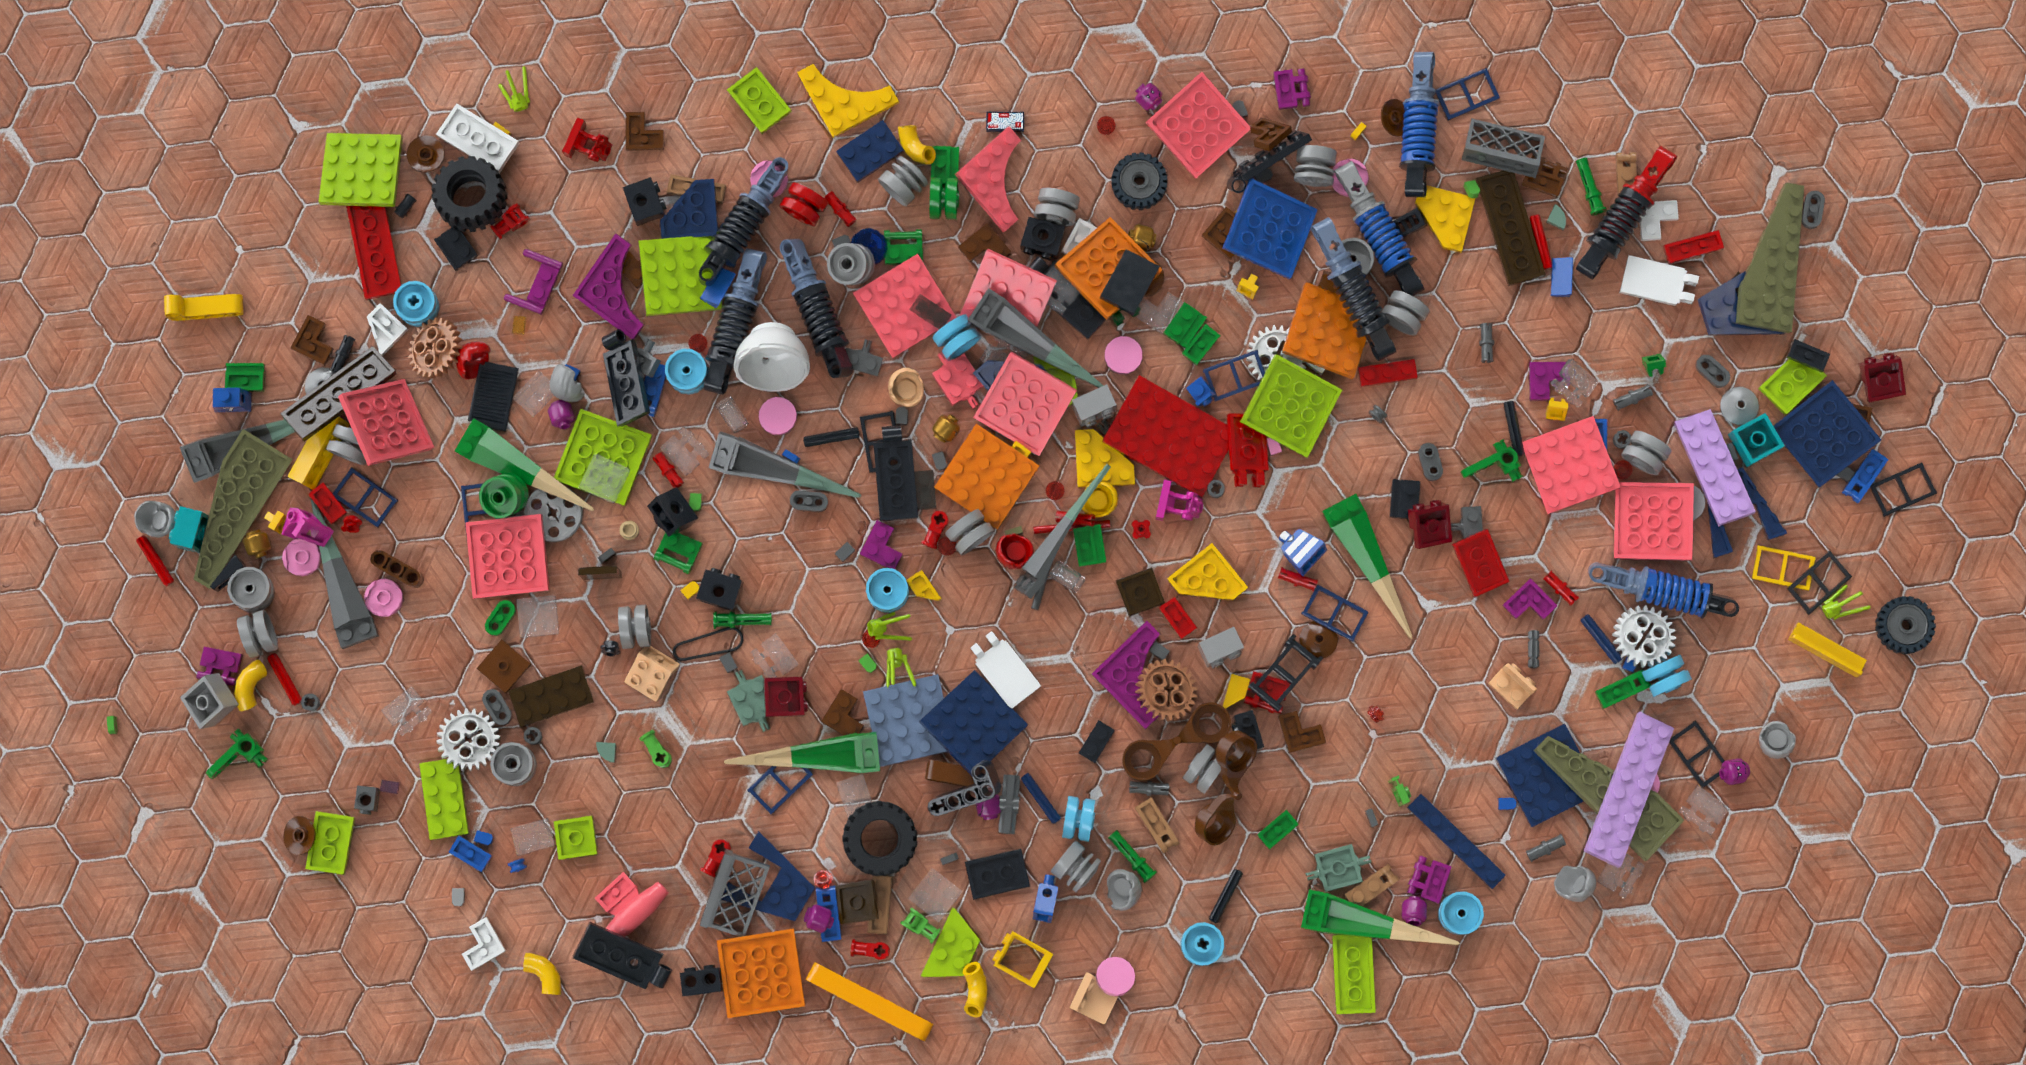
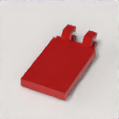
(1246, 452)

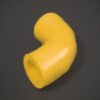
(913, 146)
(246, 684)
(545, 971)
(976, 989)

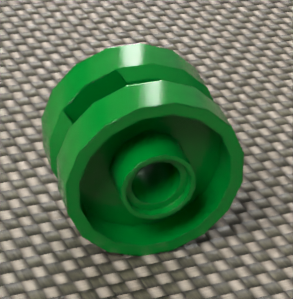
(943, 198)
(503, 495)

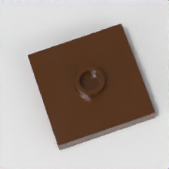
(503, 666)

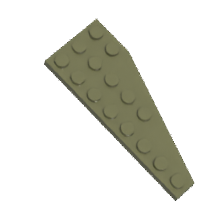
(1769, 285)
(242, 488)
(1590, 782)

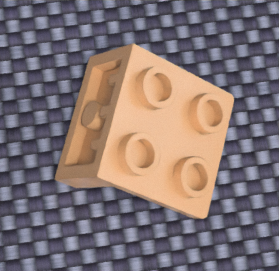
(651, 672)
(1512, 685)
(1092, 1000)

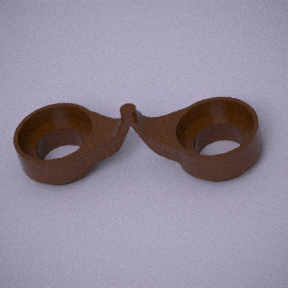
(1163, 748)
(1232, 771)

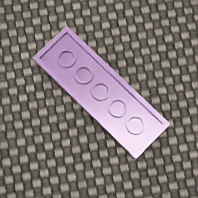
(1714, 467)

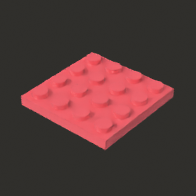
(1198, 125)
(1015, 282)
(888, 303)
(1025, 403)
(386, 422)
(1570, 465)
(1654, 521)
(507, 556)

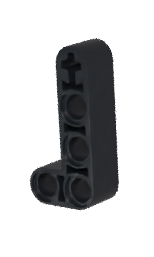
(963, 794)

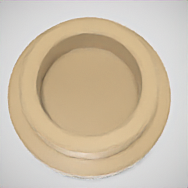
(629, 530)

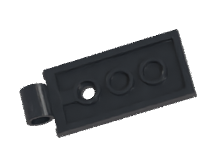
(1265, 159)
(1080, 313)
(625, 385)
(895, 484)
(613, 955)

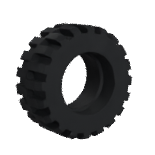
(456, 175)
(853, 838)

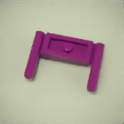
(542, 284)

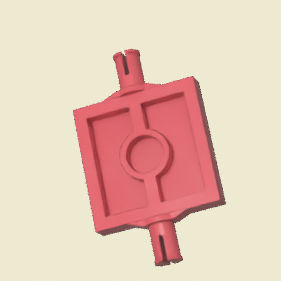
(957, 380)

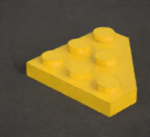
(1447, 216)
(1094, 455)
(1208, 576)

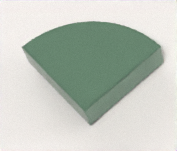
(1557, 218)
(607, 750)

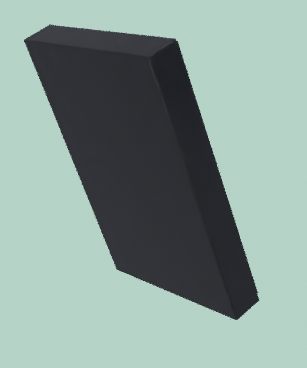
(1129, 282)
(997, 874)

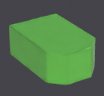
(1471, 189)
(695, 501)
(867, 662)
(112, 725)

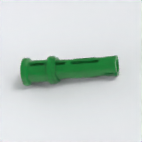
(1592, 195)
(731, 619)
(1138, 863)

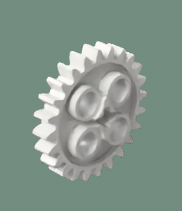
(1265, 351)
(1659, 646)
(458, 725)

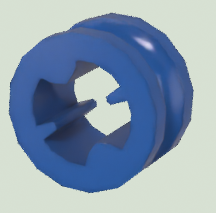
(517, 865)

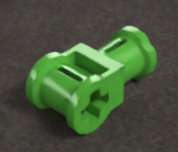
(656, 749)
(919, 924)

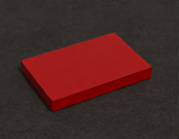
(1480, 562)

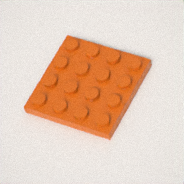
(1094, 261)
(1324, 333)
(987, 476)
(760, 973)

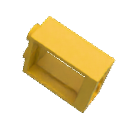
(1007, 941)

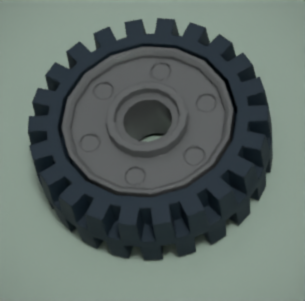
(1142, 167)
(1920, 625)

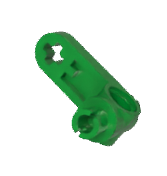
(1507, 468)
(254, 755)

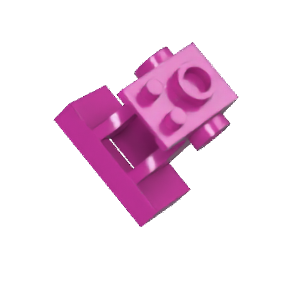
(1193, 507)
(300, 522)

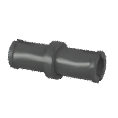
(1486, 343)
(1633, 397)
(1149, 788)
(1545, 847)

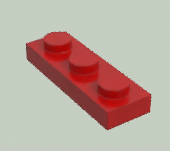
(1693, 247)
(1387, 373)

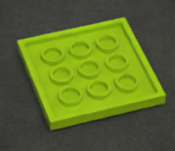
(360, 169)
(672, 275)
(1291, 405)
(602, 436)

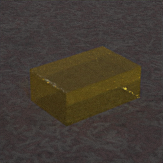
(519, 325)

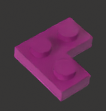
(1539, 377)
(876, 549)
(1530, 595)

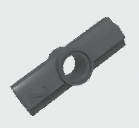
(1009, 804)

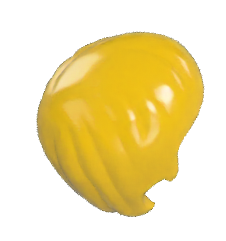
(1102, 500)

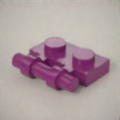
(1285, 88)
(220, 660)
(1435, 880)

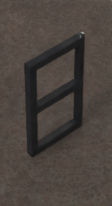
(866, 443)
(1903, 490)
(1810, 572)
(1687, 762)

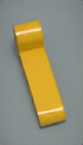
(203, 307)

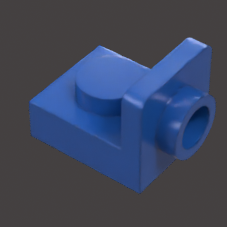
(1201, 392)

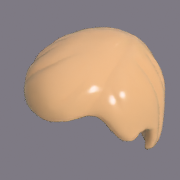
(906, 387)

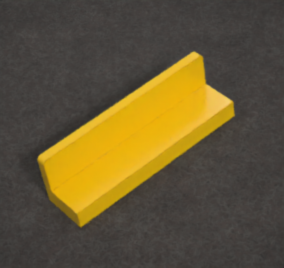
(314, 456)
(1827, 650)

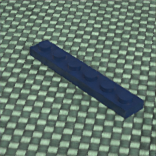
(1456, 841)

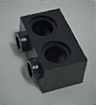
(701, 986)

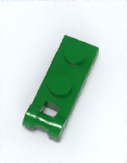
(1621, 689)

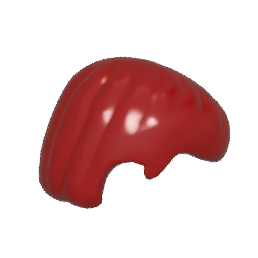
(470, 357)
(1014, 551)

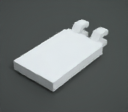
(1657, 281)
(1005, 671)

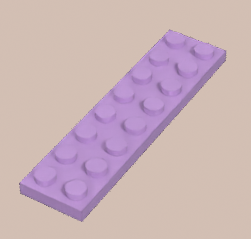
(1628, 789)

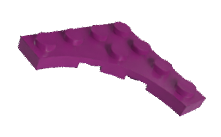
(604, 291)
(1120, 672)

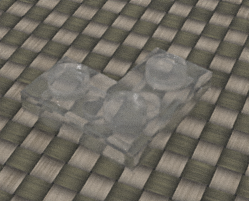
(1159, 316)

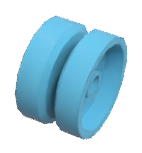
(408, 296)
(956, 337)
(677, 366)
(889, 601)
(1667, 677)
(1079, 819)
(1472, 914)
(1212, 938)

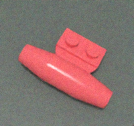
(627, 905)

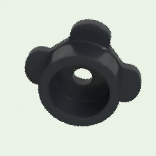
(610, 648)

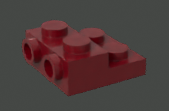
(1883, 377)
(1430, 524)
(785, 697)

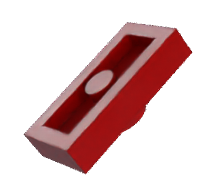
(327, 503)
(1177, 618)

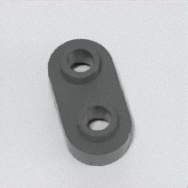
(1813, 210)
(1714, 369)
(1430, 461)
(809, 499)
(497, 707)

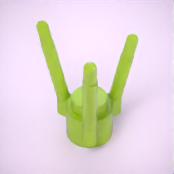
(518, 101)
(1832, 609)
(878, 626)
(895, 660)

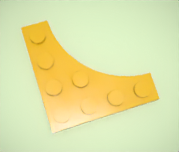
(841, 107)

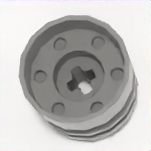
(1315, 166)
(904, 179)
(1076, 866)

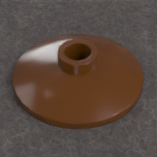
(1392, 117)
(423, 145)
(1308, 639)
(299, 835)

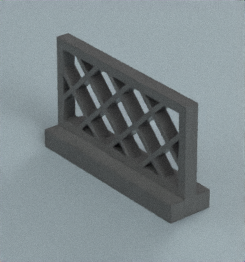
(1501, 158)
(719, 886)

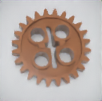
(435, 348)
(1149, 690)

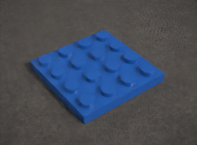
(1270, 228)

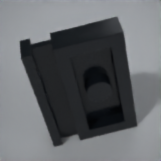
(456, 248)
(1403, 497)

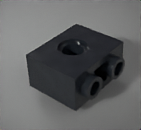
(646, 190)
(1047, 248)
(672, 512)
(715, 579)
(1247, 723)

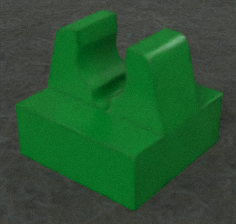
(1654, 362)

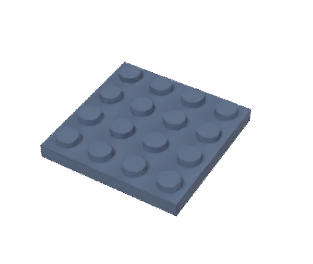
(896, 715)

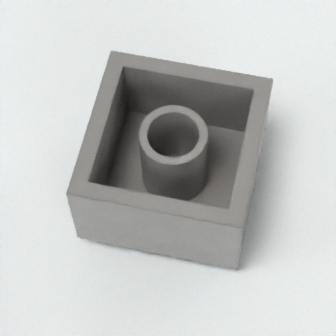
(1094, 406)
(1220, 647)
(209, 701)

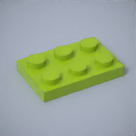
(759, 100)
(1790, 385)
(331, 843)

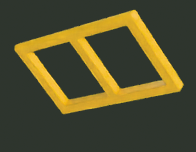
(1785, 556)

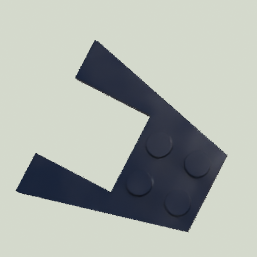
(1720, 311)
(1769, 521)
(788, 891)

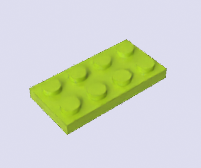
(443, 799)
(1353, 974)

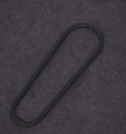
(706, 635)

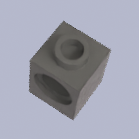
(363, 791)

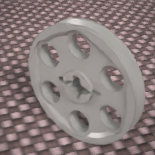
(562, 514)

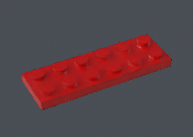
(374, 250)

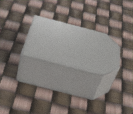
(458, 896)

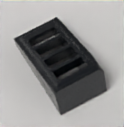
(1416, 212)
(223, 578)

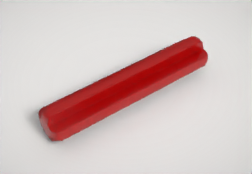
(1540, 240)
(155, 560)
(284, 679)

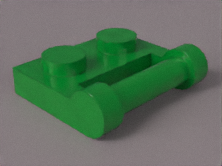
(900, 253)
(681, 545)

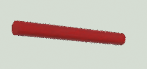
(1048, 528)

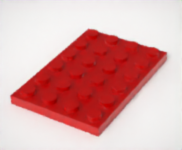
(1169, 436)

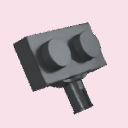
(865, 361)
(648, 363)
(1470, 521)

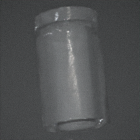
(732, 414)
(1067, 576)

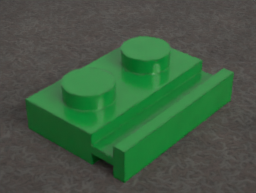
(945, 162)
(1185, 325)
(245, 376)
(1089, 545)

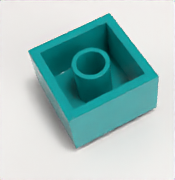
(1756, 440)
(188, 529)

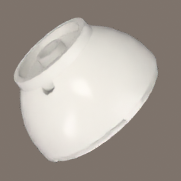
(786, 360)

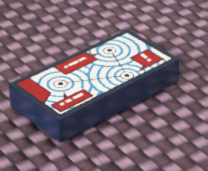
(1000, 120)

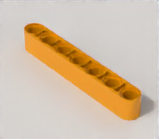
(869, 1001)

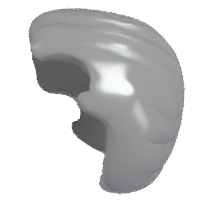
(563, 384)
(154, 518)
(1776, 740)
(1575, 883)
(1123, 889)

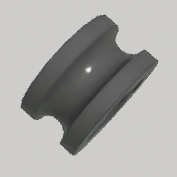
(1377, 414)
(1616, 437)
(1221, 490)
(311, 696)
(528, 732)

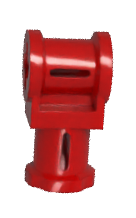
(510, 221)
(935, 530)
(715, 858)
(869, 949)

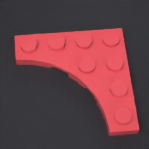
(985, 178)

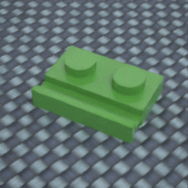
(1400, 792)

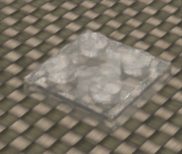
(604, 478)
(537, 616)
(935, 895)

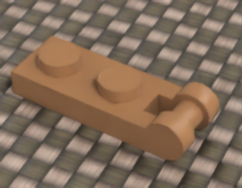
(1625, 175)
(1156, 824)
(1371, 886)

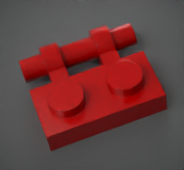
(1272, 686)

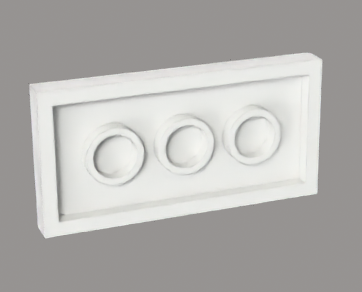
(477, 137)

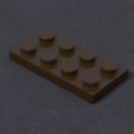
(551, 696)

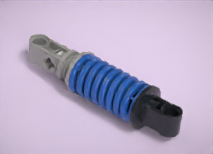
(1381, 237)

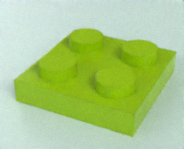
(575, 837)

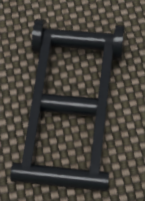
(1291, 643)

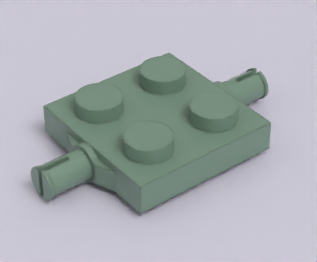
(749, 700)
(1338, 867)

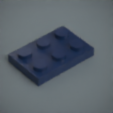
(870, 151)

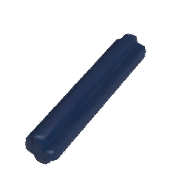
(1601, 639)
(1040, 798)

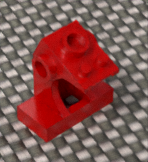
(578, 138)

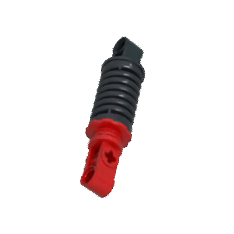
(1624, 214)

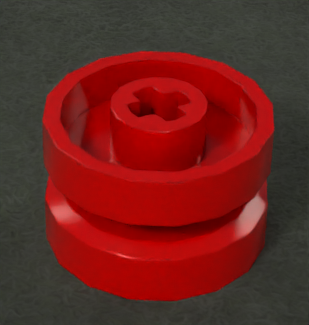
(803, 204)

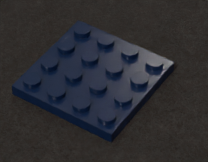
(1826, 434)
(973, 722)
(1534, 783)

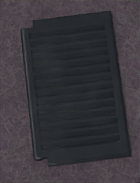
(493, 395)

